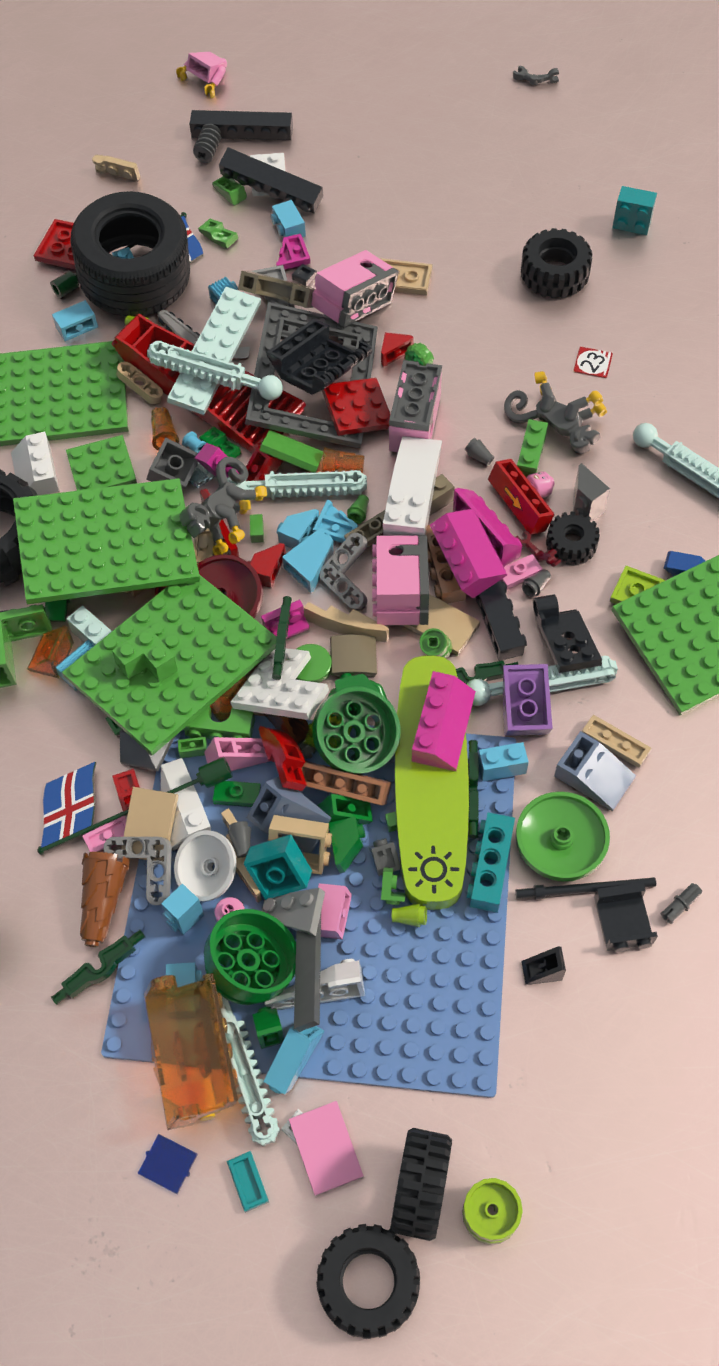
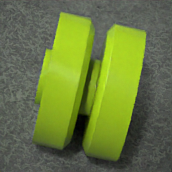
(506, 1202)

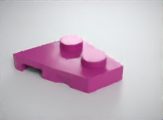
(293, 252)

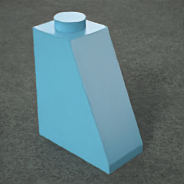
(307, 559)
(292, 1058)

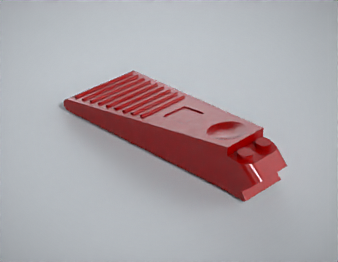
(227, 408)

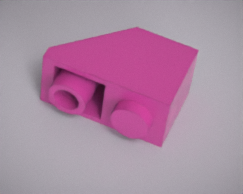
(209, 458)

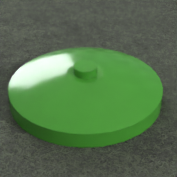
(562, 836)

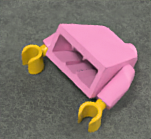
(206, 67)

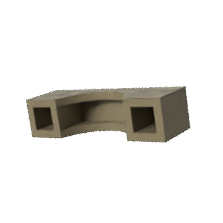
(276, 288)

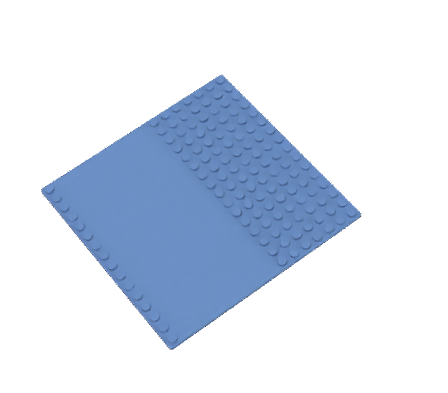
(427, 988)

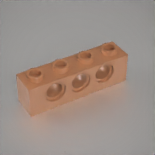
(446, 590)
(346, 784)

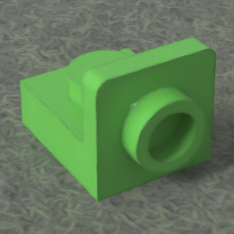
(388, 883)

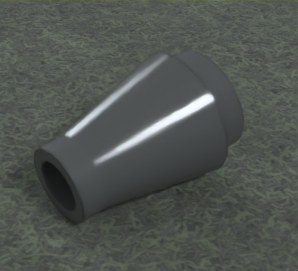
(478, 451)
(534, 584)
(240, 836)

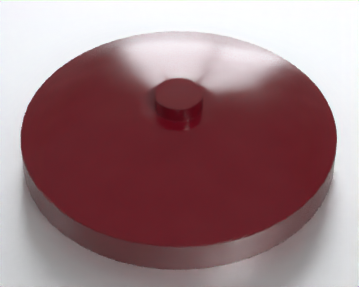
(235, 580)

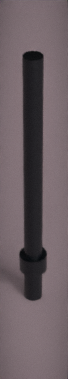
(540, 891)

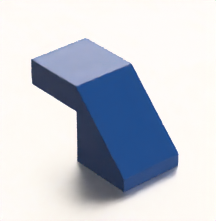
(679, 562)

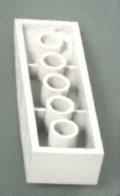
(412, 487)

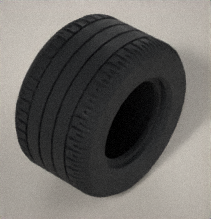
(138, 283)

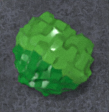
(419, 353)

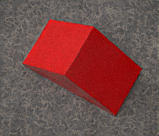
(394, 347)

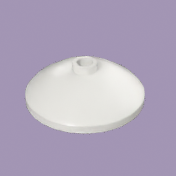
(195, 863)

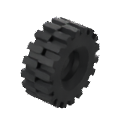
(573, 550)

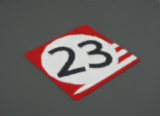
(593, 362)

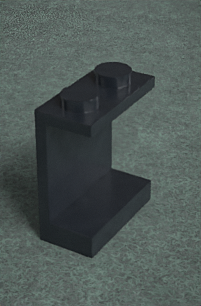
(624, 917)

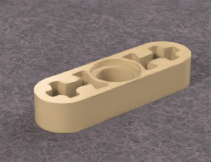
(129, 374)

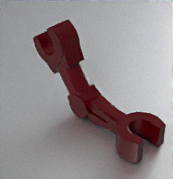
(539, 554)

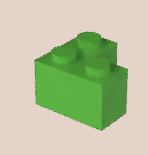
(145, 652)

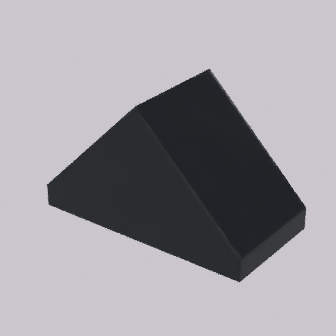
(544, 967)

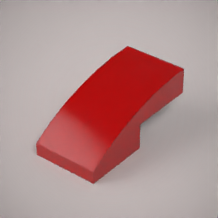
(124, 784)

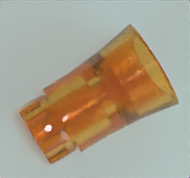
(162, 427)
(341, 461)

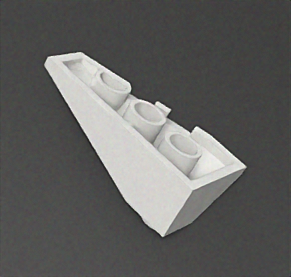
(189, 810)
(336, 983)

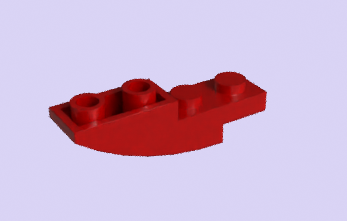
(287, 757)

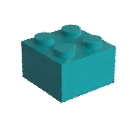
(634, 210)
(278, 867)

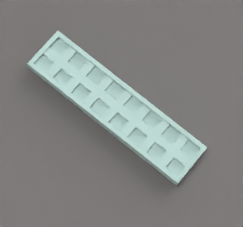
(220, 341)

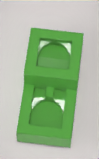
(216, 233)

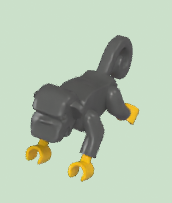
(561, 417)
(222, 505)

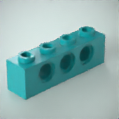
(489, 897)

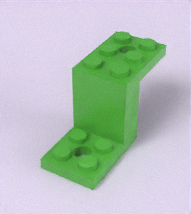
(19, 625)

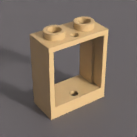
(308, 829)

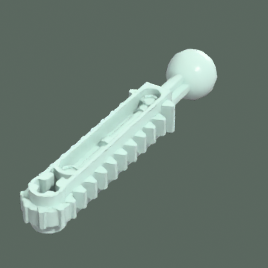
(212, 369)
(680, 458)
(309, 484)
(557, 681)
(248, 1083)

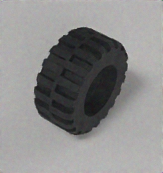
(560, 247)
(421, 1184)
(330, 1273)

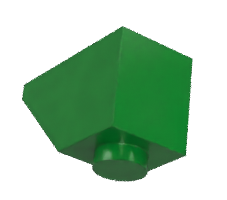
(345, 807)
(346, 841)
(268, 1027)

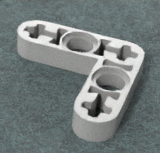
(338, 571)
(147, 852)

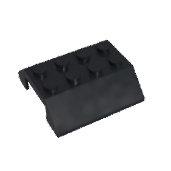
(312, 359)

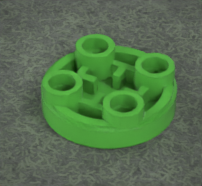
(318, 666)

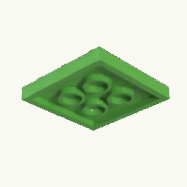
(101, 464)

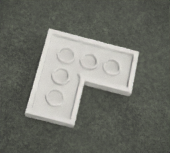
(283, 696)

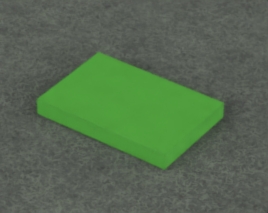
(291, 451)

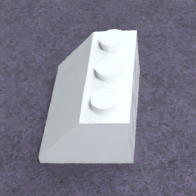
(35, 464)

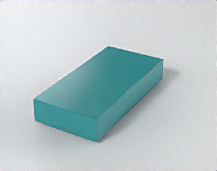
(247, 1181)

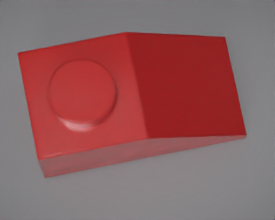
(261, 465)
(268, 563)

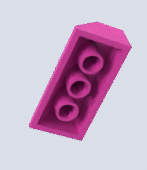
(505, 544)
(468, 551)
(443, 722)

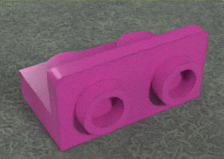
(296, 623)

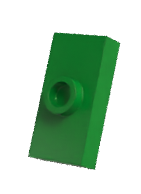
(236, 793)

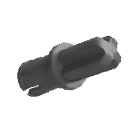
(681, 903)

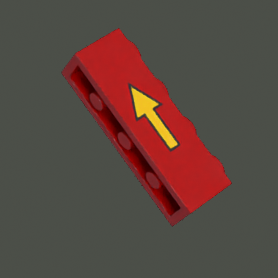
(520, 496)

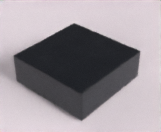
(304, 275)

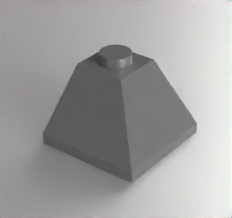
(135, 755)

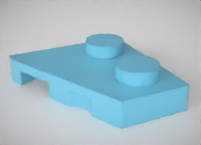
(334, 522)

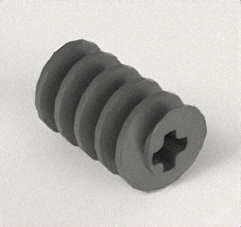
(207, 143)

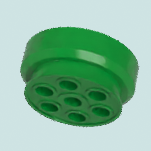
(384, 733)
(272, 945)

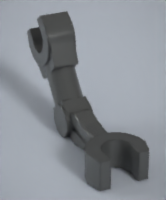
(535, 79)

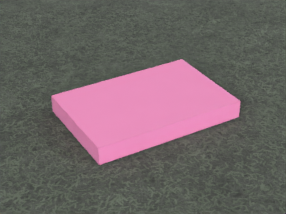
(325, 1148)

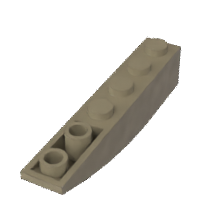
(442, 496)

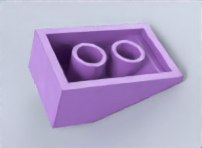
(526, 700)

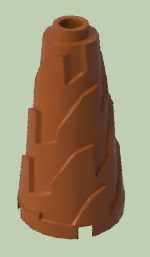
(101, 884)

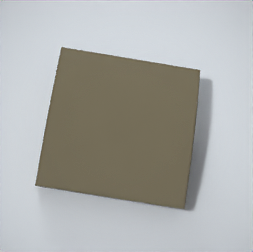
(353, 655)

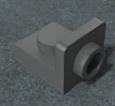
(384, 855)

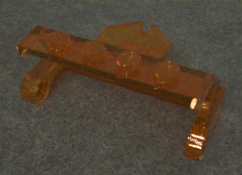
(190, 1049)

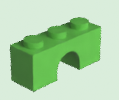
(532, 447)
(238, 725)

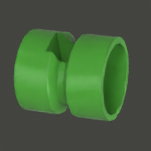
(435, 643)

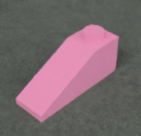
(237, 752)

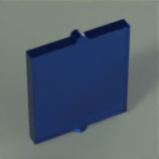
(167, 1164)

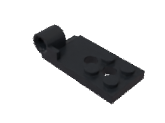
(557, 627)

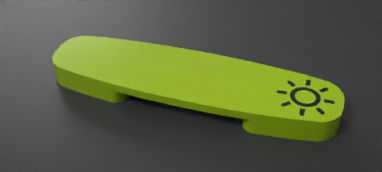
(429, 801)

